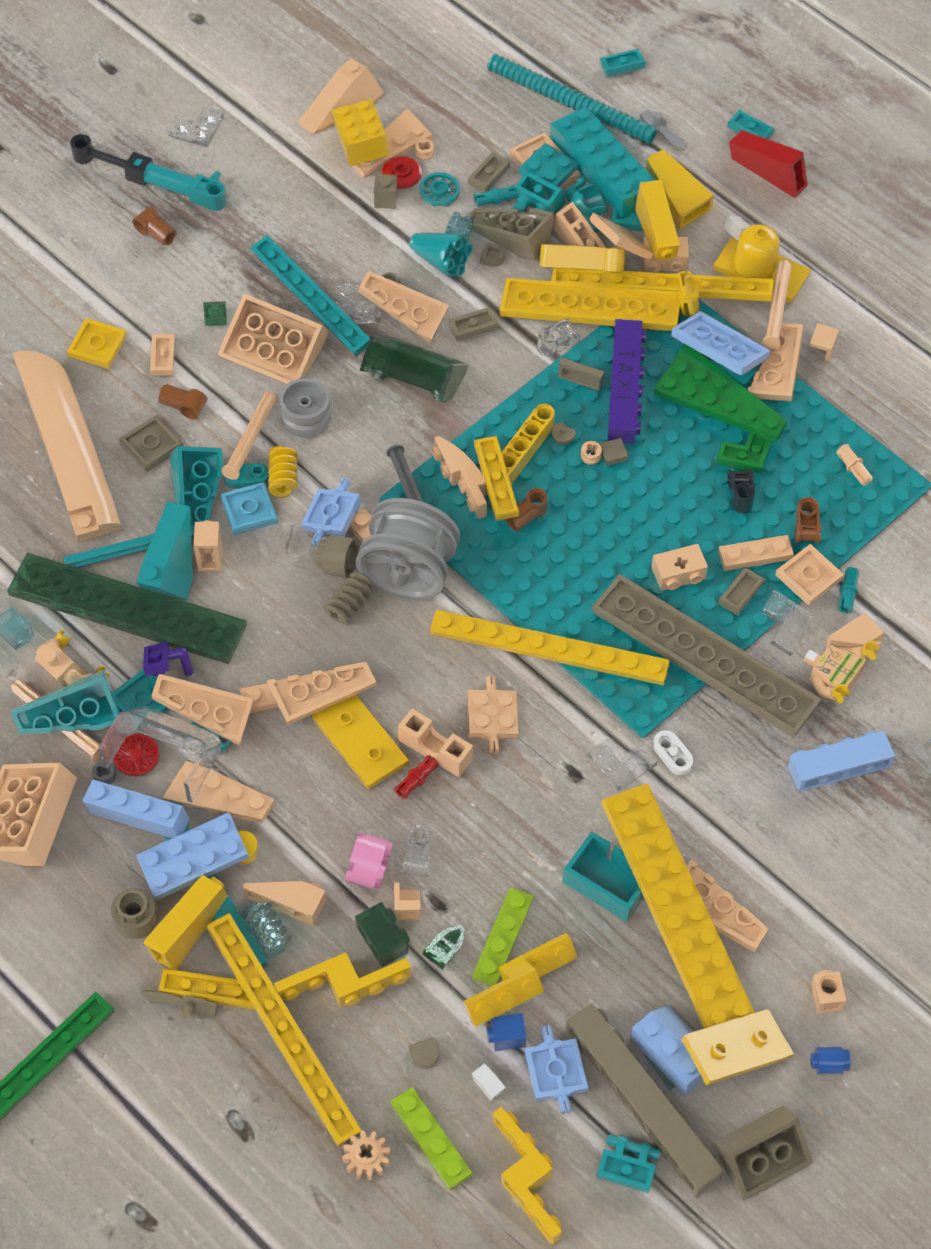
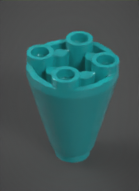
(443, 251)

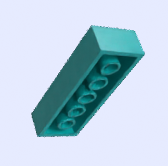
(601, 159)

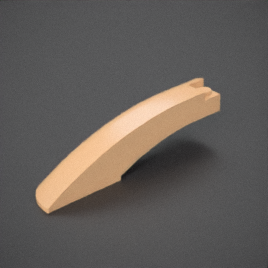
(68, 445)

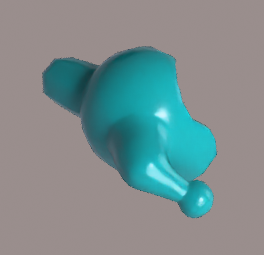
(586, 199)

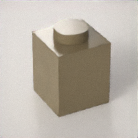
(385, 191)

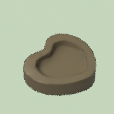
(562, 434)

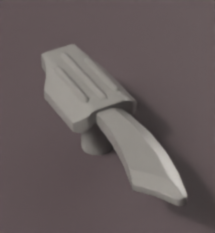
(656, 119)

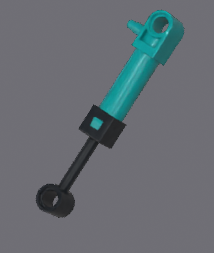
(141, 170)

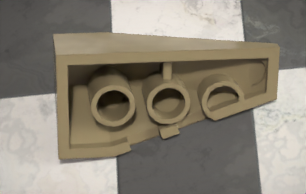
(515, 230)

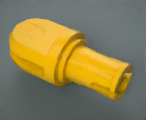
(687, 294)

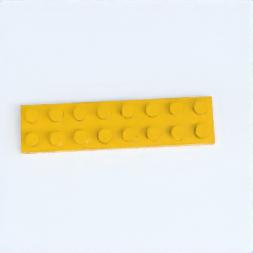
(589, 303)

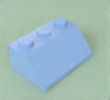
(660, 1040)

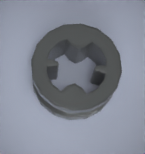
(105, 779)

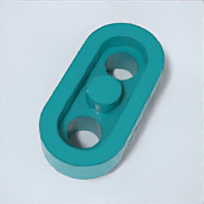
(248, 477)

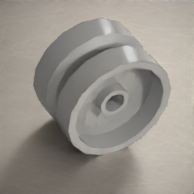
(305, 407)

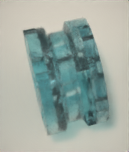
(460, 224)

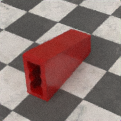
(771, 161)

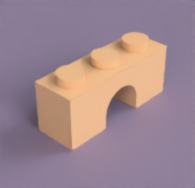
(419, 734)

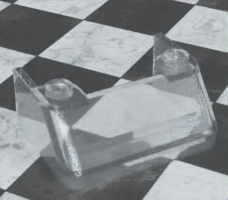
(196, 744)

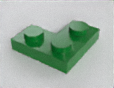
(742, 457)

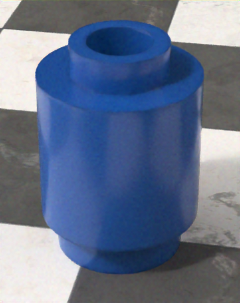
(830, 1060)

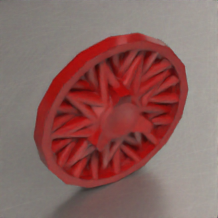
(406, 169)
(137, 755)

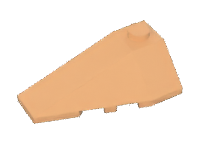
(347, 87)

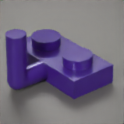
(158, 658)

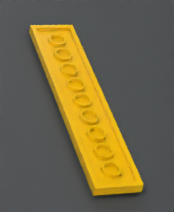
(677, 906)

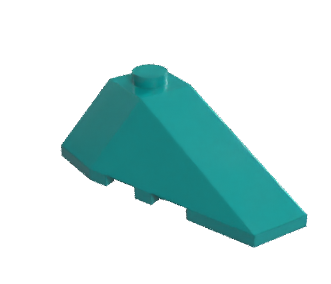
(196, 479)
(169, 555)
(74, 707)

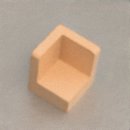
(824, 339)
(406, 903)

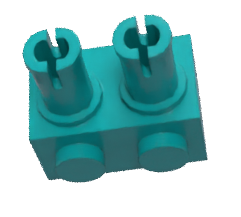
(539, 194)

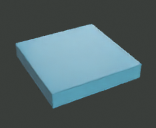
(249, 508)

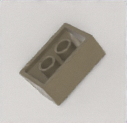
(764, 1151)

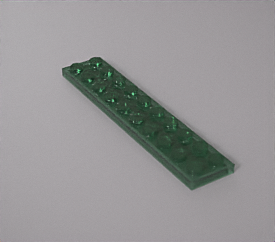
(127, 608)

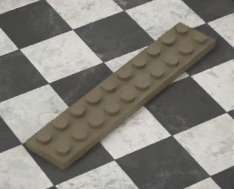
(707, 655)

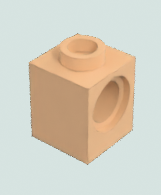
(824, 1001)

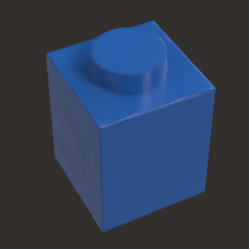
(507, 1032)

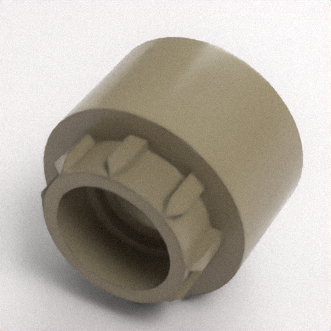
(337, 555)
(136, 925)

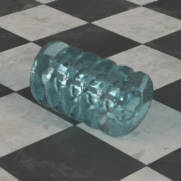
(266, 928)

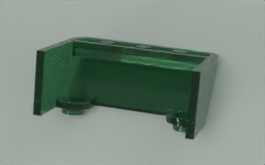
(413, 365)

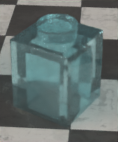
(15, 628)

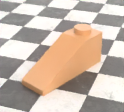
(574, 228)
(291, 898)

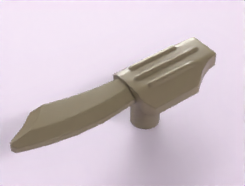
(189, 1005)

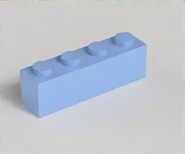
(841, 760)
(135, 809)

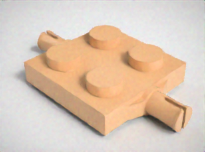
(492, 714)

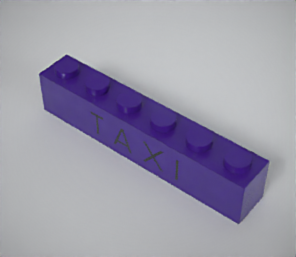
(625, 381)

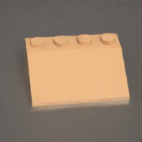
(272, 340)
(32, 810)

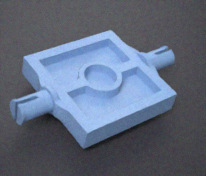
(331, 512)
(556, 1069)

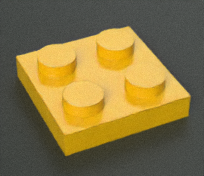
(97, 343)

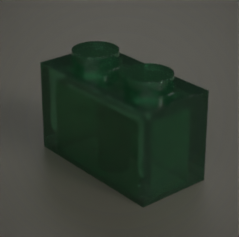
(382, 934)

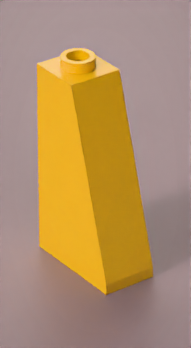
(684, 193)
(657, 220)
(186, 922)

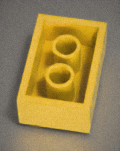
(360, 132)

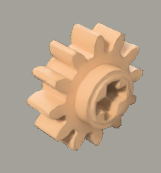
(367, 1145)

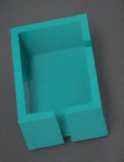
(603, 880)

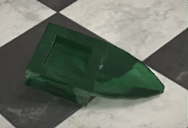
(445, 946)

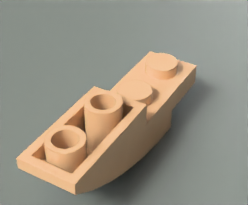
(462, 471)

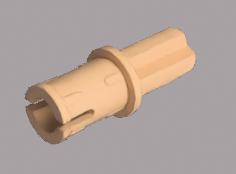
(854, 464)

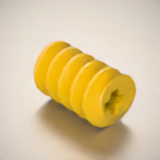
(282, 471)

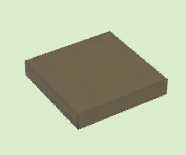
(150, 443)

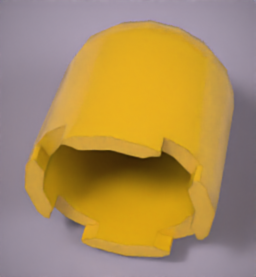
(757, 252)

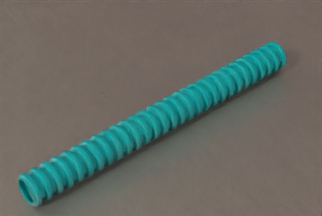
(571, 98)

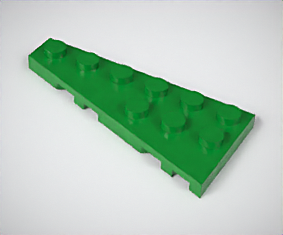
(709, 390)

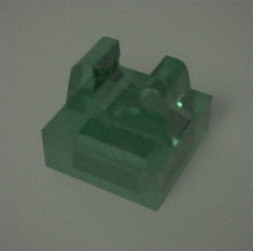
(215, 313)

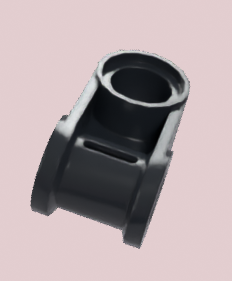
(741, 489)

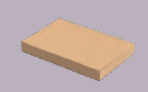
(525, 150)
(621, 236)

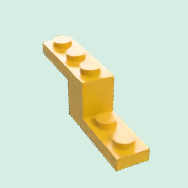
(520, 979)
(343, 980)
(527, 1175)

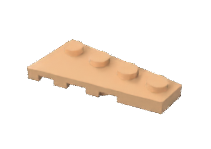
(401, 138)
(406, 305)
(778, 372)
(313, 692)
(209, 707)
(221, 795)
(726, 914)

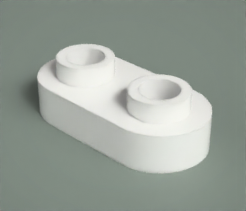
(675, 753)

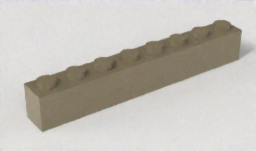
(645, 1100)

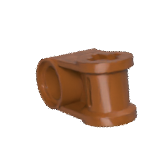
(807, 524)

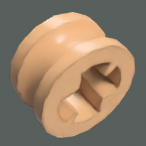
(424, 154)
(588, 458)

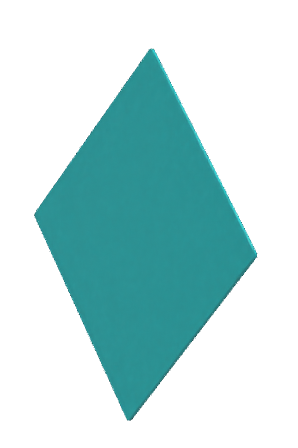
(658, 501)

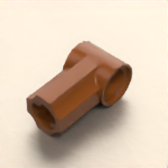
(151, 223)
(188, 402)
(529, 510)

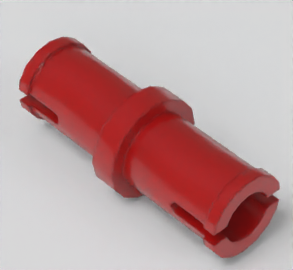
(416, 777)

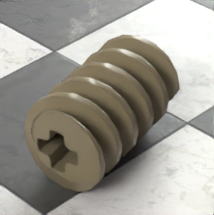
(348, 596)

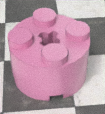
(368, 861)

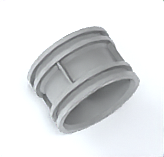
(408, 548)

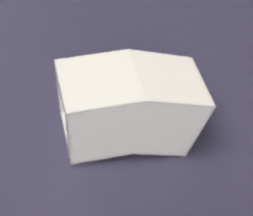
(735, 226)
(488, 1082)

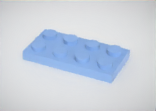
(720, 343)
(192, 854)

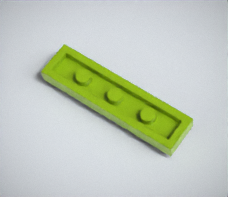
(502, 936)
(431, 1138)

